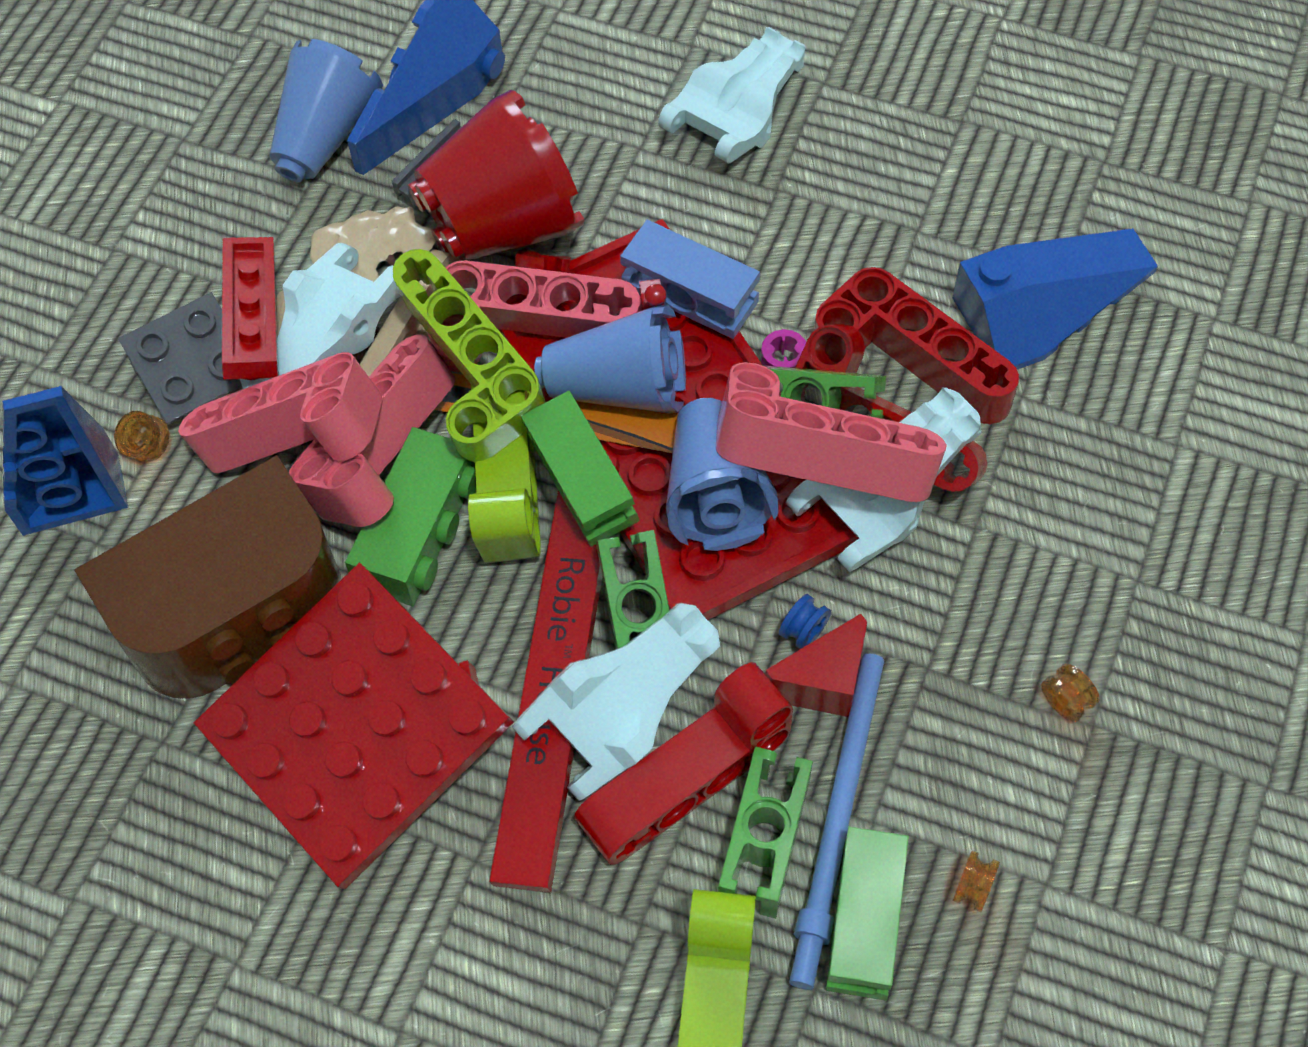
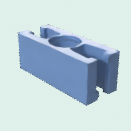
(695, 278)

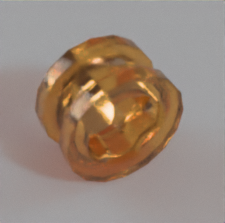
(154, 438)
(1070, 692)
(976, 881)

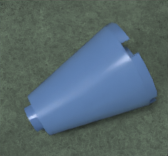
(318, 107)
(619, 364)
(708, 494)

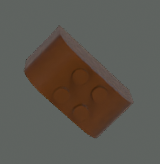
(214, 582)

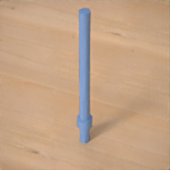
(815, 922)

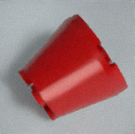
(496, 184)

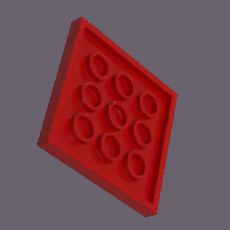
(352, 725)

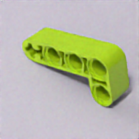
(462, 345)
(506, 502)
(717, 969)

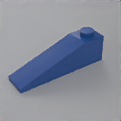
(436, 75)
(1043, 291)
(57, 463)

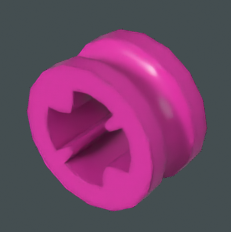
(782, 341)

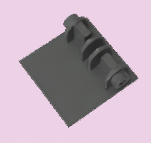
(181, 358)

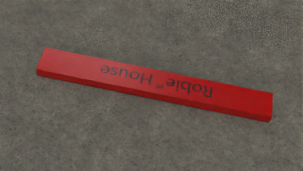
(543, 762)

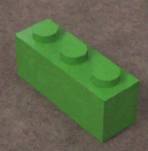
(428, 492)

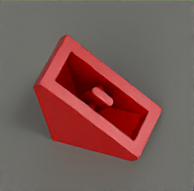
(824, 671)

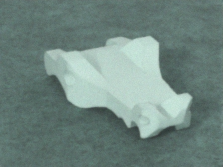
(736, 96)
(329, 310)
(886, 520)
(616, 699)

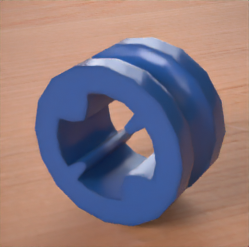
(804, 621)

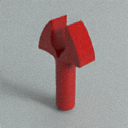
(530, 259)
(651, 293)

